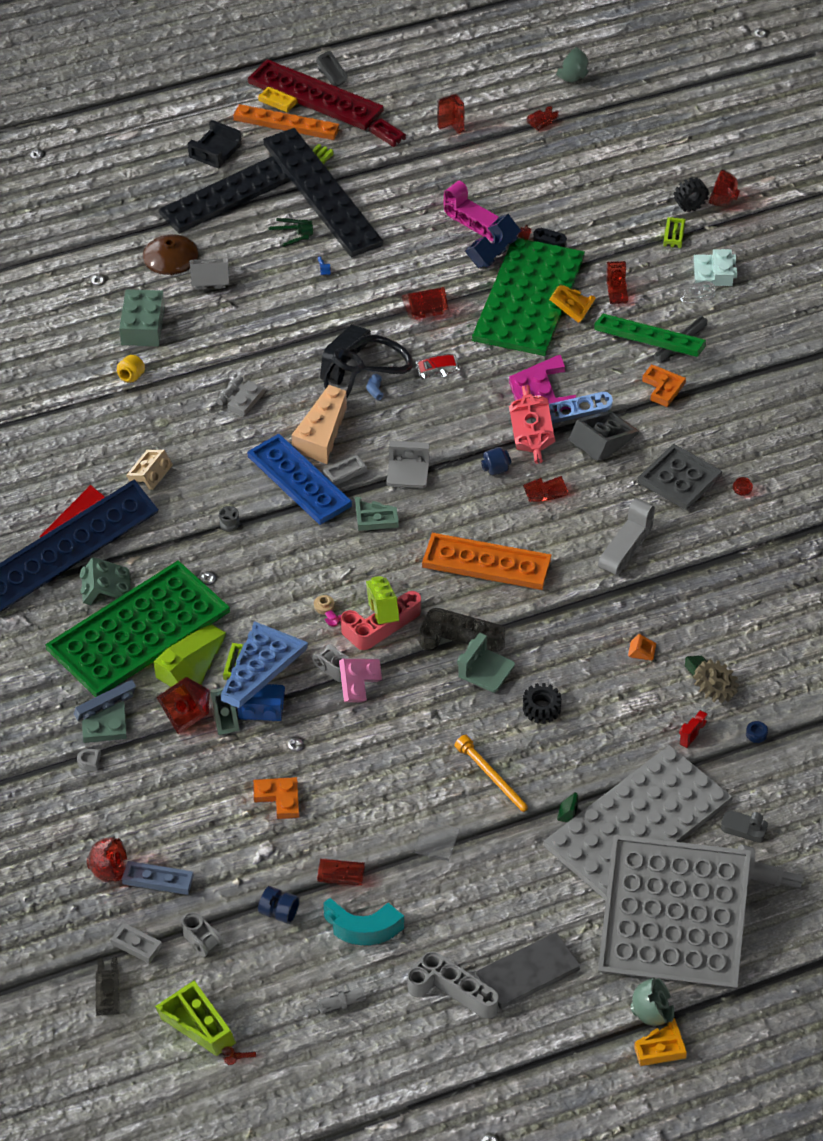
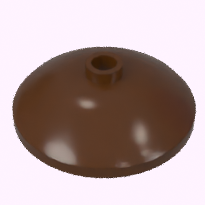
(170, 254)

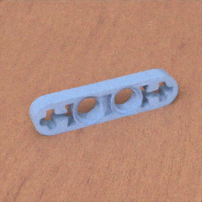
(574, 404)

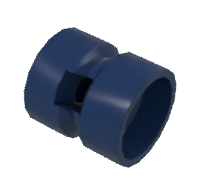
(281, 905)

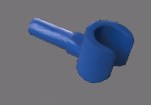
(325, 269)

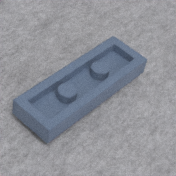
(105, 700)
(157, 877)

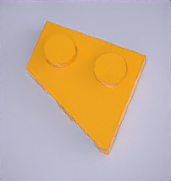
(572, 302)
(661, 1046)

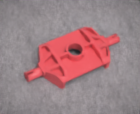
(532, 436)

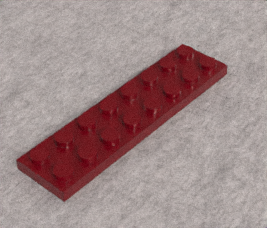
(317, 94)

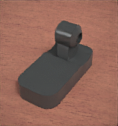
(331, 68)
(745, 826)

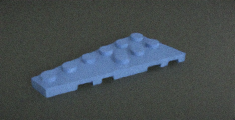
(259, 661)

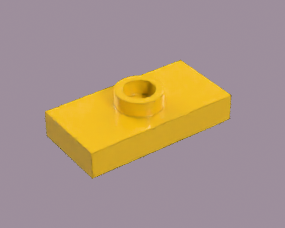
(277, 99)

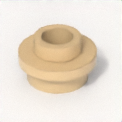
(323, 604)

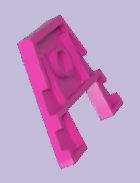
(538, 380)

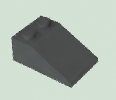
(602, 434)

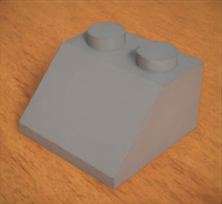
(209, 272)

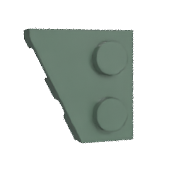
(375, 515)
(106, 725)

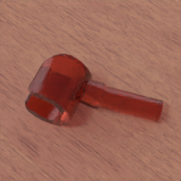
(235, 1055)

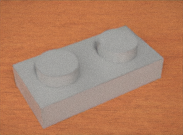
(136, 943)

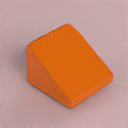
(642, 648)

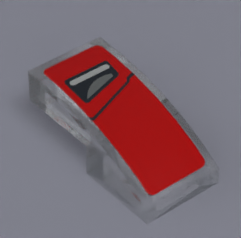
(442, 363)

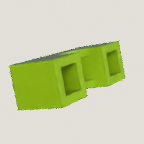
(382, 600)

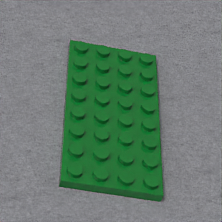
(519, 304)
(136, 628)

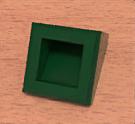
(693, 662)
(568, 808)

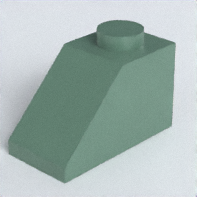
(223, 713)

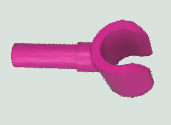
(332, 619)

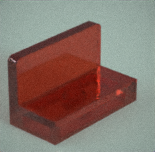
(450, 113)

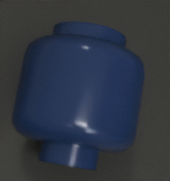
(496, 461)

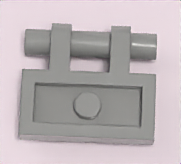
(246, 395)

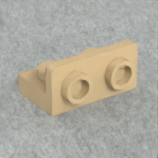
(150, 468)

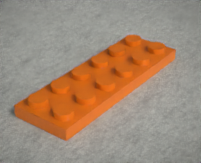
(487, 561)

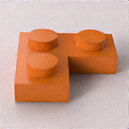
(666, 384)
(282, 791)

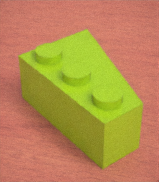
(196, 1018)

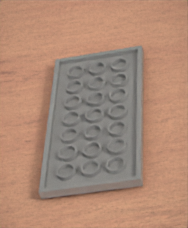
(657, 801)

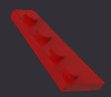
(84, 501)

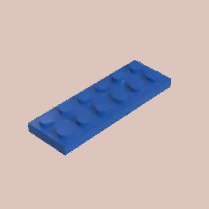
(299, 479)

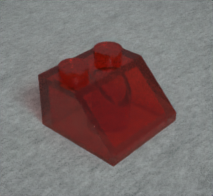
(424, 302)

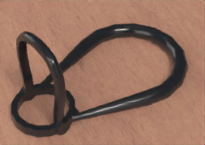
(357, 369)

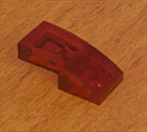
(544, 491)

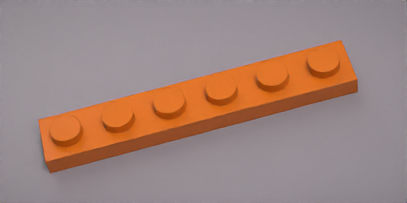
(286, 121)

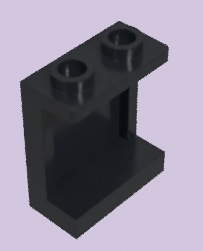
(215, 145)

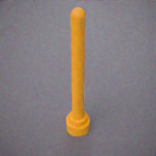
(465, 745)

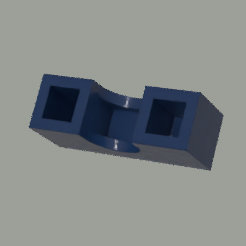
(503, 231)

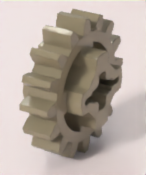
(715, 681)

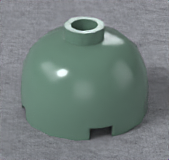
(574, 66)
(651, 1003)

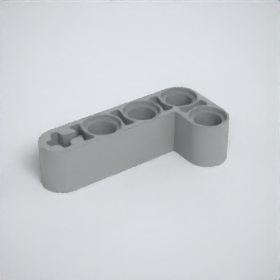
(629, 537)
(482, 999)

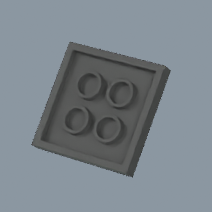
(679, 476)

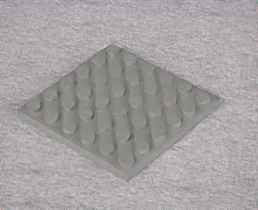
(674, 911)

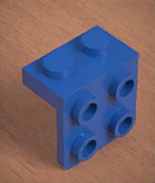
(265, 704)

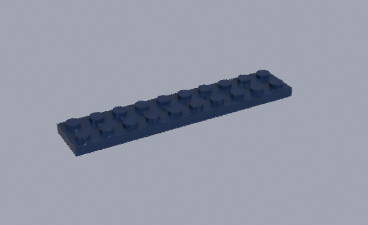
(73, 542)

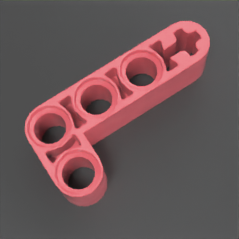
(367, 632)

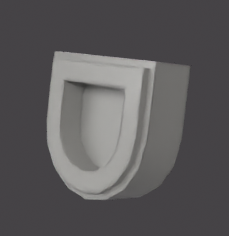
(89, 759)

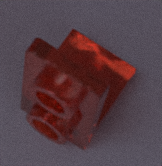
(616, 282)

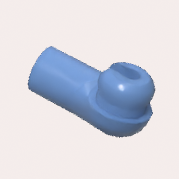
(373, 386)

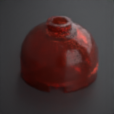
(724, 190)
(107, 859)

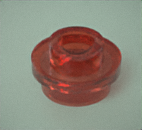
(525, 233)
(742, 486)

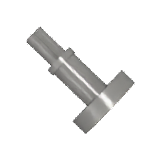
(770, 874)

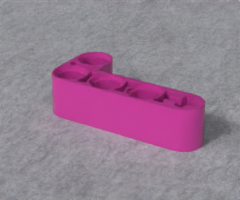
(467, 212)

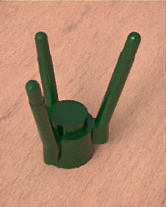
(303, 227)

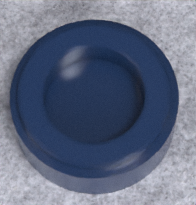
(756, 731)

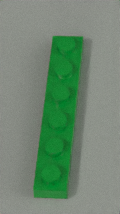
(650, 335)

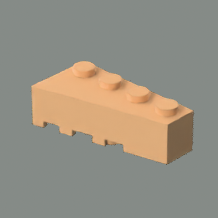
(320, 426)

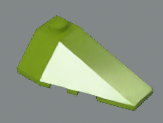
(189, 656)

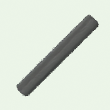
(691, 330)

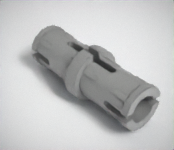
(341, 999)

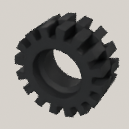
(691, 202)
(542, 712)

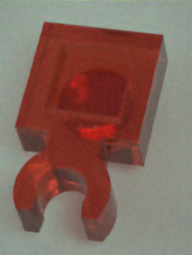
(542, 119)

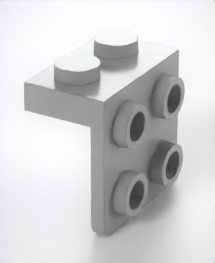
(408, 464)

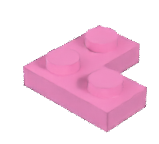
(355, 674)

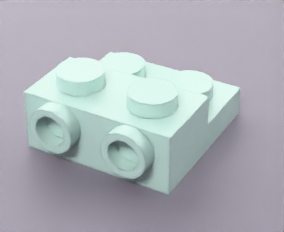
(716, 267)

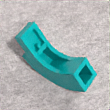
(364, 929)

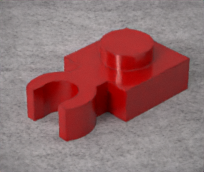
(691, 729)

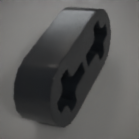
(549, 237)

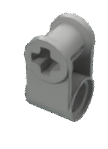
(329, 661)
(201, 937)

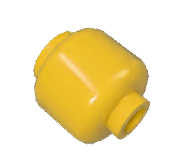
(130, 368)

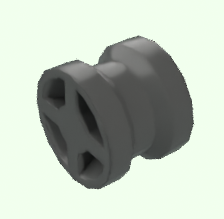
(229, 518)

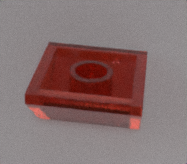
(185, 703)

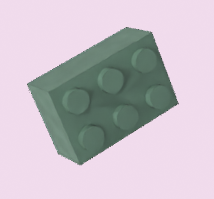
(142, 317)

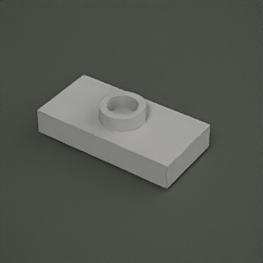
(345, 470)

